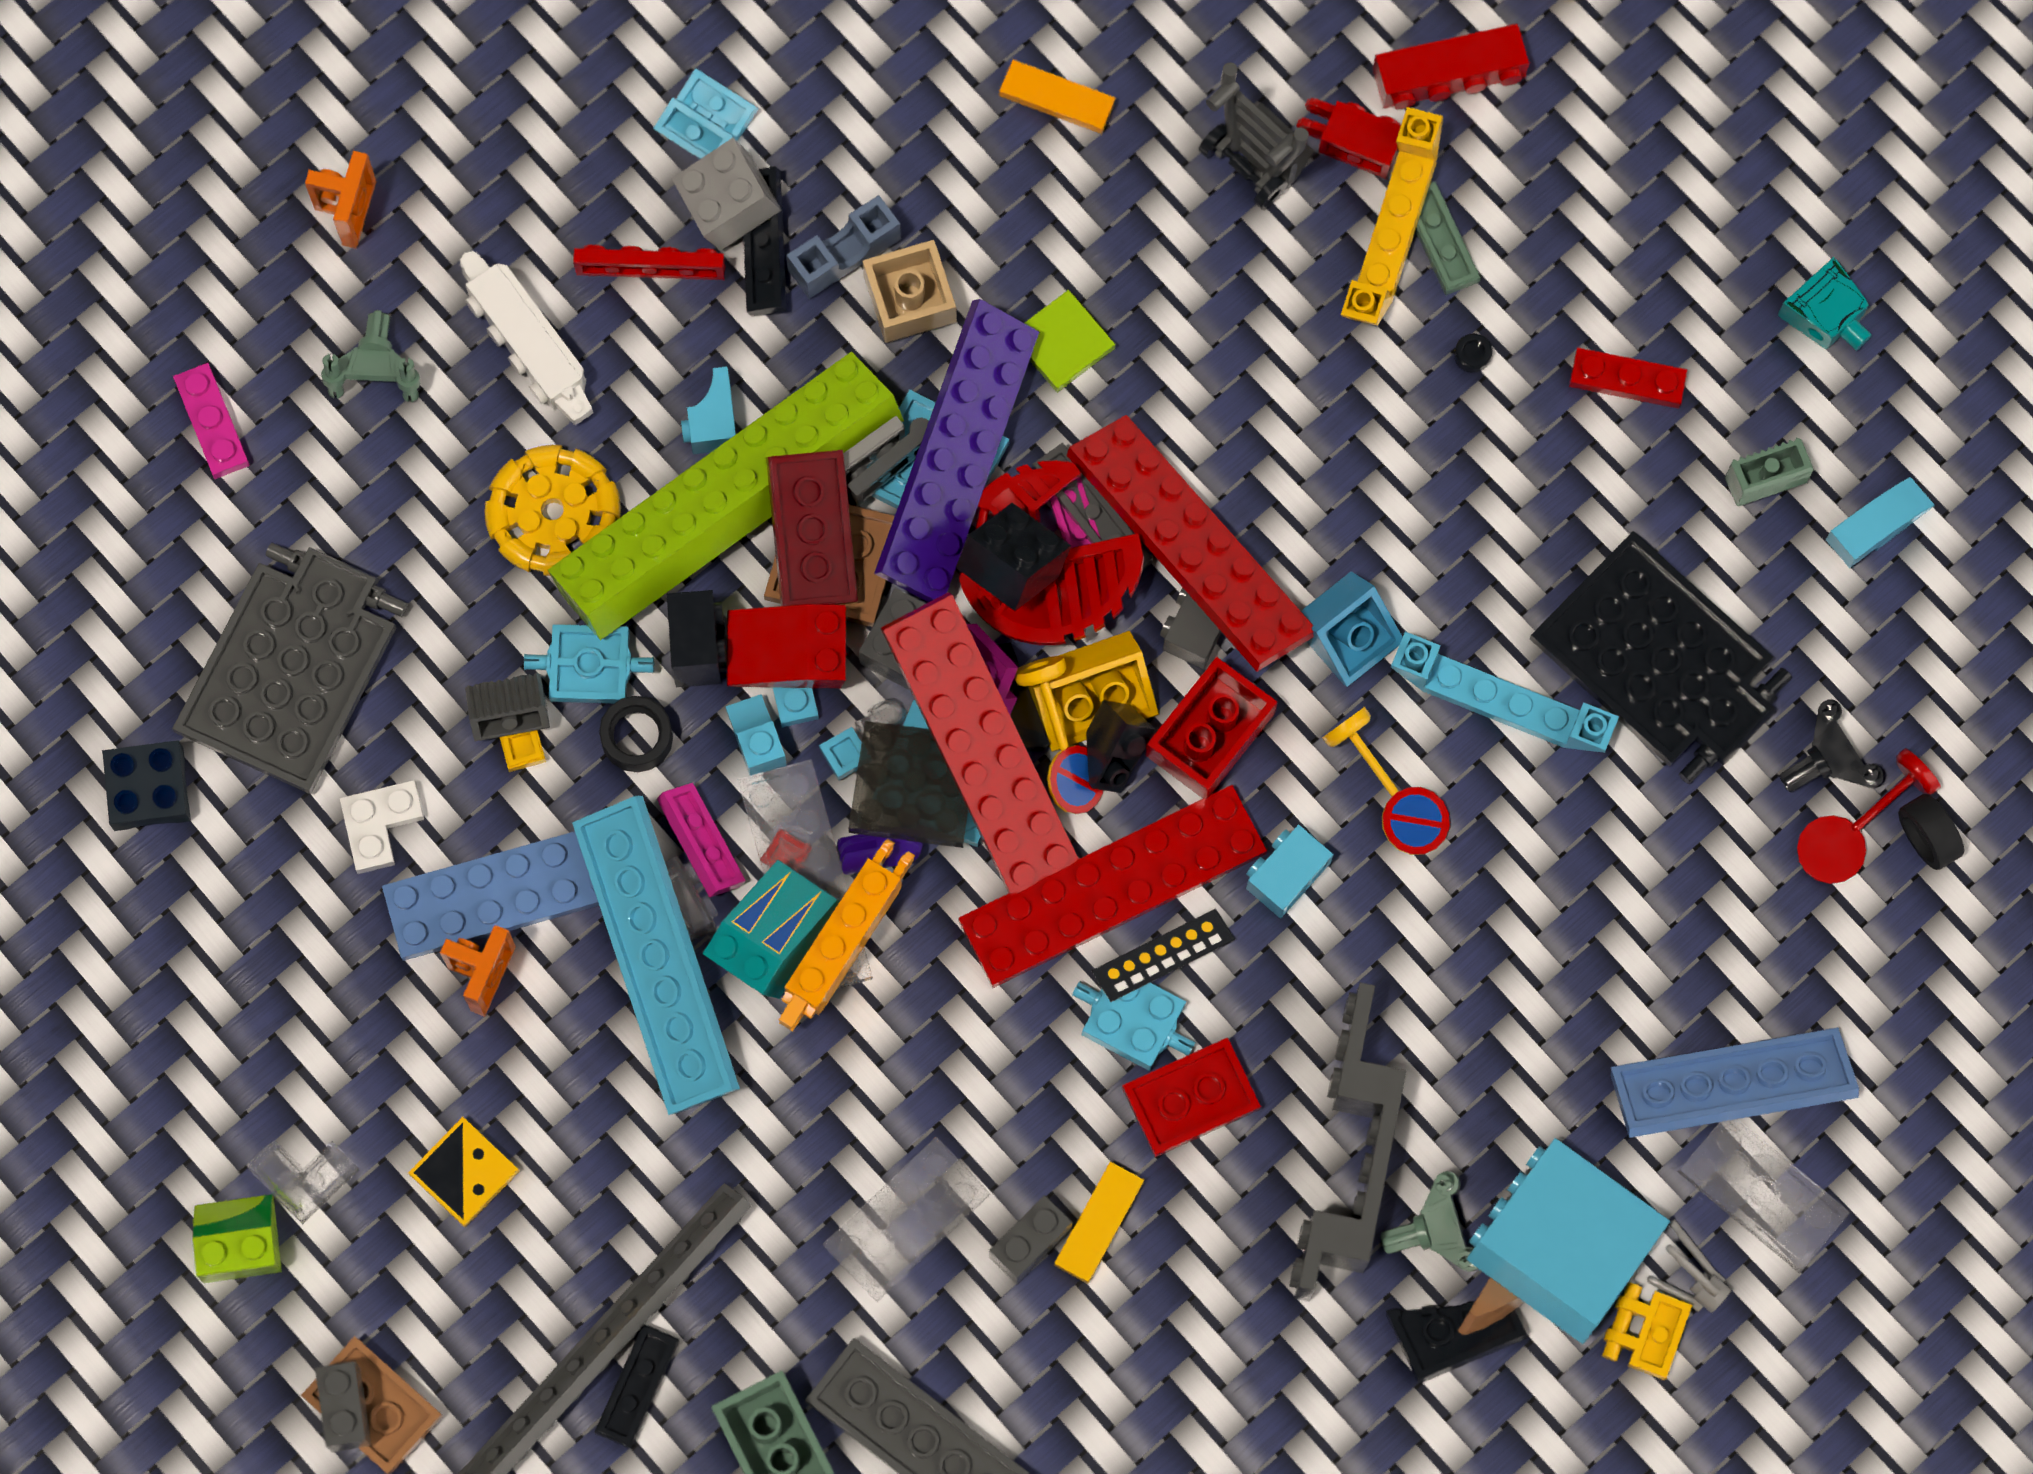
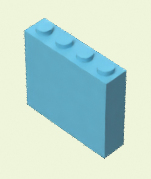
(1566, 1239)

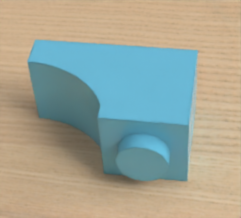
(712, 419)
(756, 735)

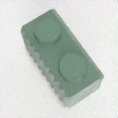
(1769, 472)

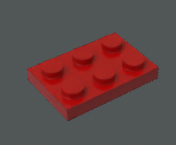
(1191, 1097)

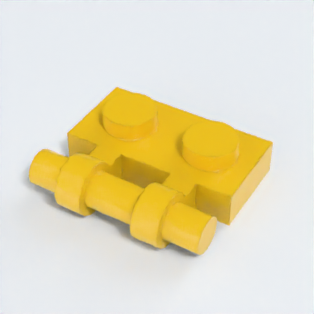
(1658, 1335)

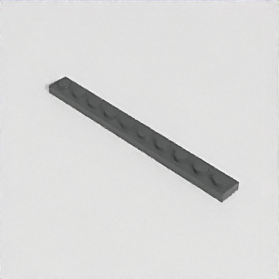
(610, 1334)

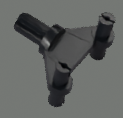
(1831, 755)

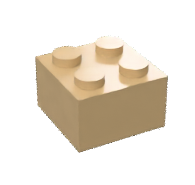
(909, 291)

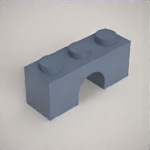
(865, 235)

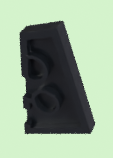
(1435, 1345)

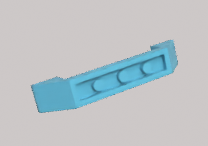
(1501, 700)

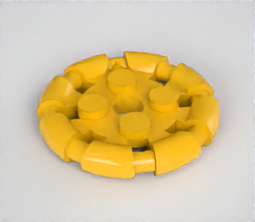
(539, 492)

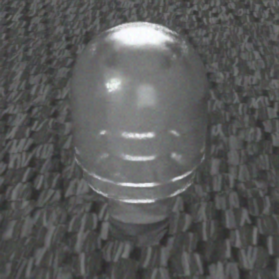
(887, 711)

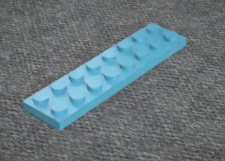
(655, 955)

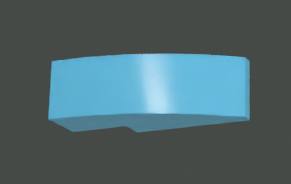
(1879, 521)

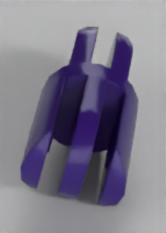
(857, 848)

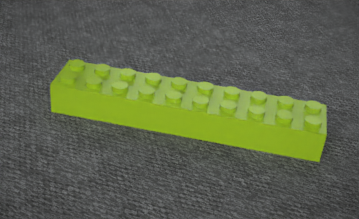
(716, 498)

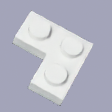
(369, 817)

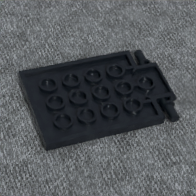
(1662, 658)

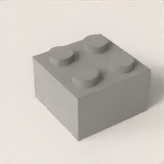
(726, 194)

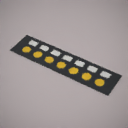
(1163, 955)

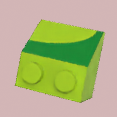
(236, 1239)

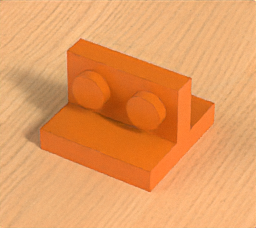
(344, 197)
(483, 968)

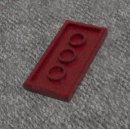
(812, 528)

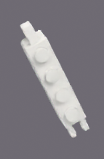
(527, 336)

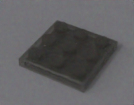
(906, 788)

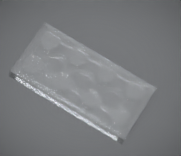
(1764, 1192)
(906, 1219)

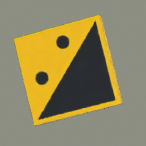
(463, 1172)

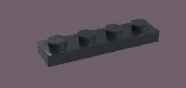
(765, 257)

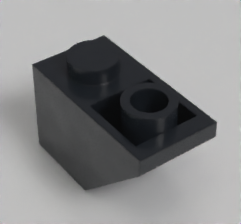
(1115, 745)

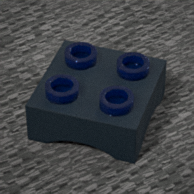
(146, 785)

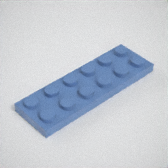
(498, 889)
(1734, 1082)

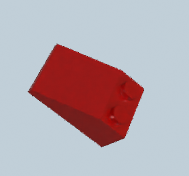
(787, 646)

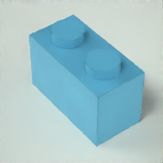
(1288, 870)

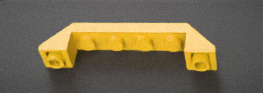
(1398, 218)

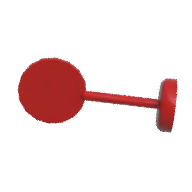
(1834, 847)

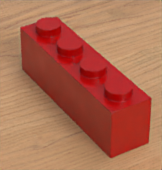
(1450, 67)

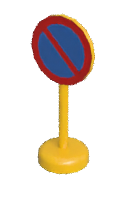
(1069, 768)
(1412, 818)

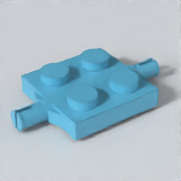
(586, 668)
(1135, 1024)

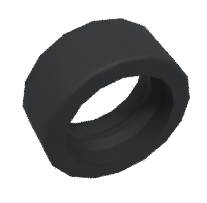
(631, 705)
(1931, 831)

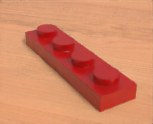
(664, 263)

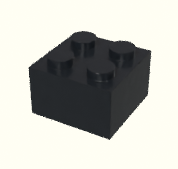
(1013, 556)
(693, 635)

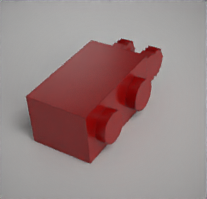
(1354, 135)

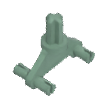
(372, 362)
(1435, 1227)

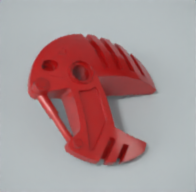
(1089, 582)

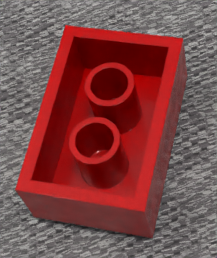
(1211, 728)

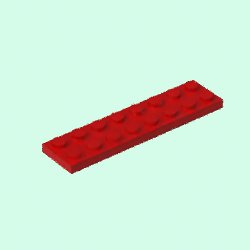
(1191, 542)
(979, 743)
(1113, 886)

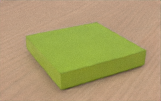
(1067, 341)

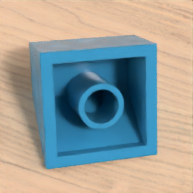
(1351, 628)

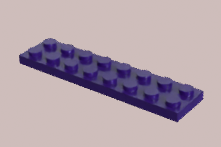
(957, 452)

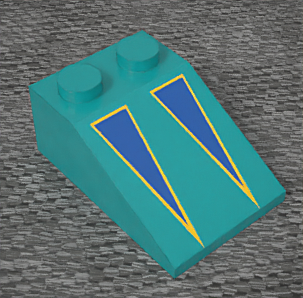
(771, 929)

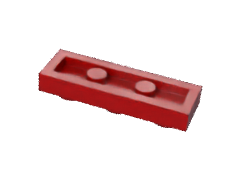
(1628, 378)

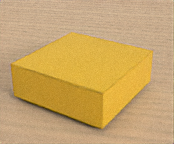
(522, 750)

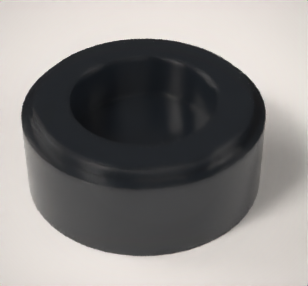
(1473, 353)

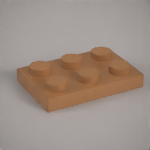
(394, 1410)

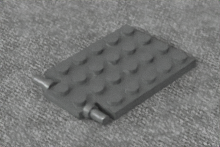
(290, 666)

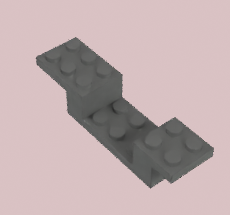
(1367, 1092)

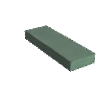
(1444, 244)

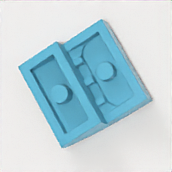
(705, 115)

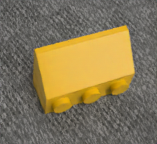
(1095, 673)

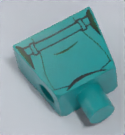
(1828, 308)

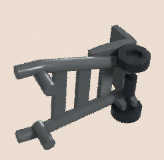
(1258, 137)

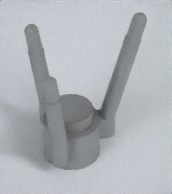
(1708, 1287)

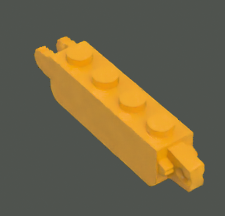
(843, 936)

